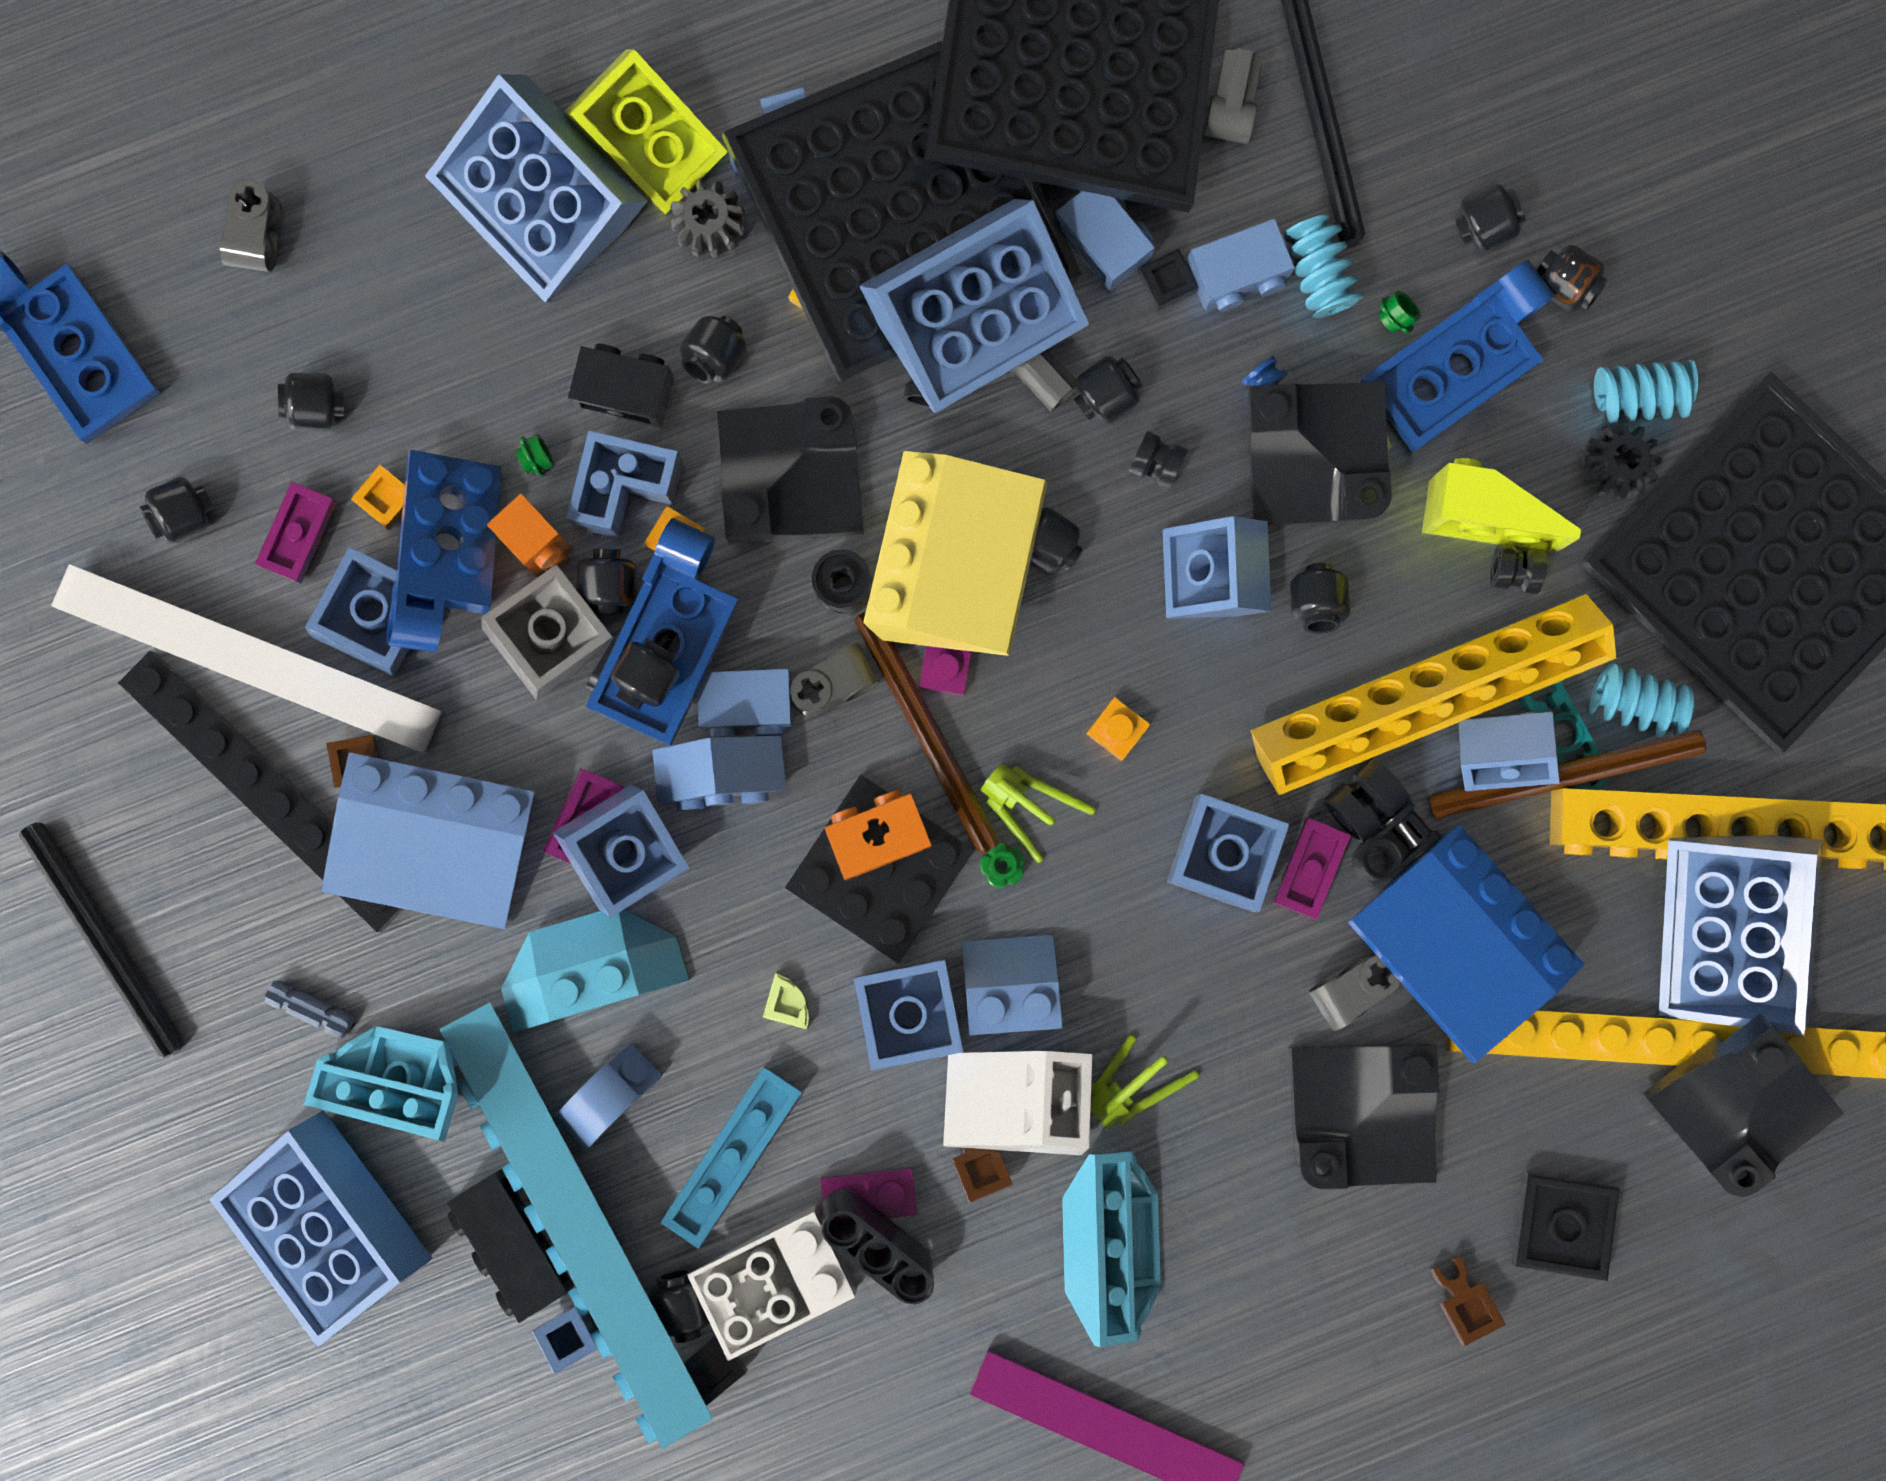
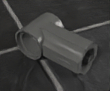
(1233, 107)
(1047, 379)

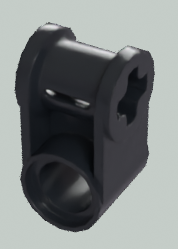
(1400, 840)

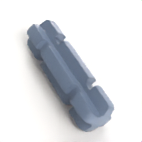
(309, 1009)

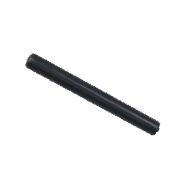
(1323, 120)
(101, 940)

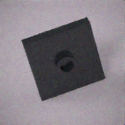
(1565, 1226)

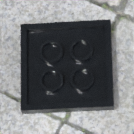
(889, 902)

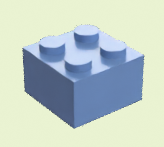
(357, 612)
(621, 850)
(1227, 853)
(908, 1014)

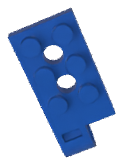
(39, 321)
(1482, 331)
(427, 573)
(677, 603)

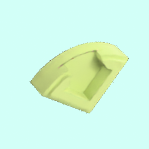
(787, 1003)

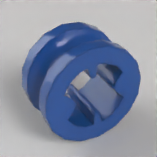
(1265, 374)

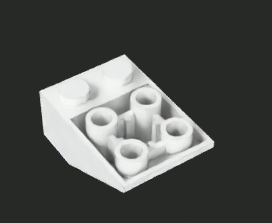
(1019, 1101)
(772, 1283)

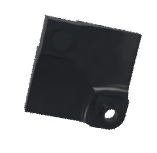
(1317, 452)
(789, 472)
(1744, 1105)
(1365, 1113)

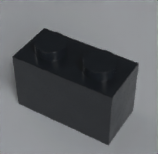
(621, 385)

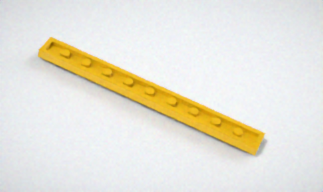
(1675, 1040)

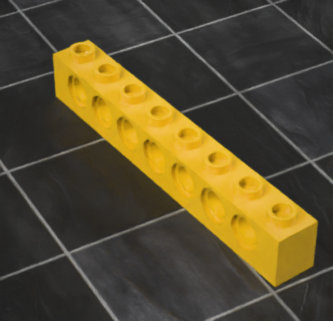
(1434, 694)
(1575, 809)

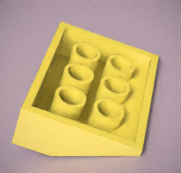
(955, 554)

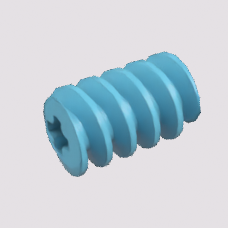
(1321, 266)
(1646, 389)
(1644, 699)

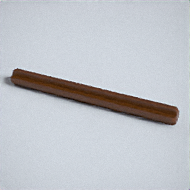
(930, 739)
(1577, 772)

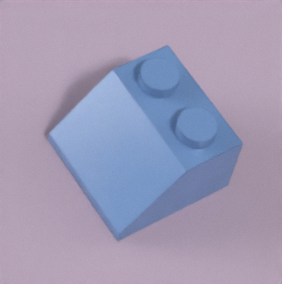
(1217, 568)
(1011, 985)

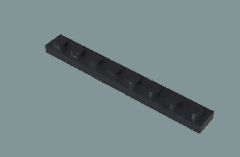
(241, 770)

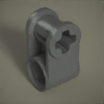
(252, 235)
(842, 679)
(1348, 993)

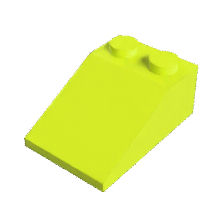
(645, 130)
(1491, 509)

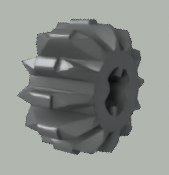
(700, 205)

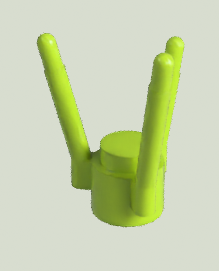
(1007, 788)
(1112, 1102)

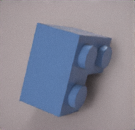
(614, 470)
(718, 771)

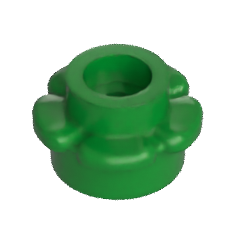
(1399, 312)
(534, 455)
(1014, 870)

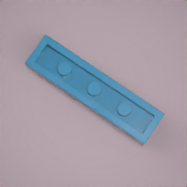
(731, 1157)

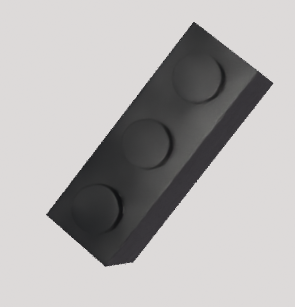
(508, 1246)

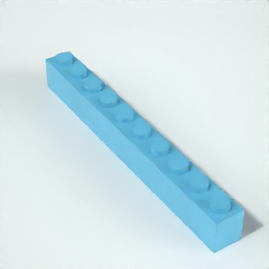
(576, 1227)

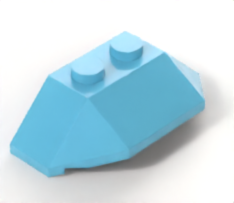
(589, 966)
(389, 1082)
(1111, 1247)

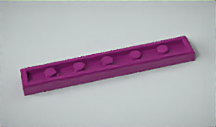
(1099, 1423)

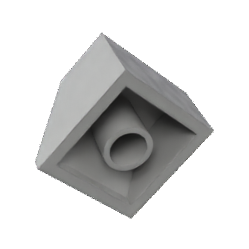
(545, 631)

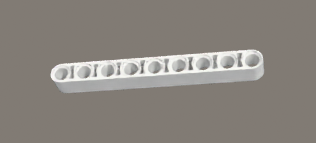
(246, 658)

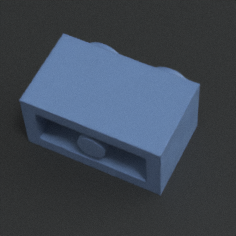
(1105, 237)
(1240, 266)
(745, 701)
(1508, 751)

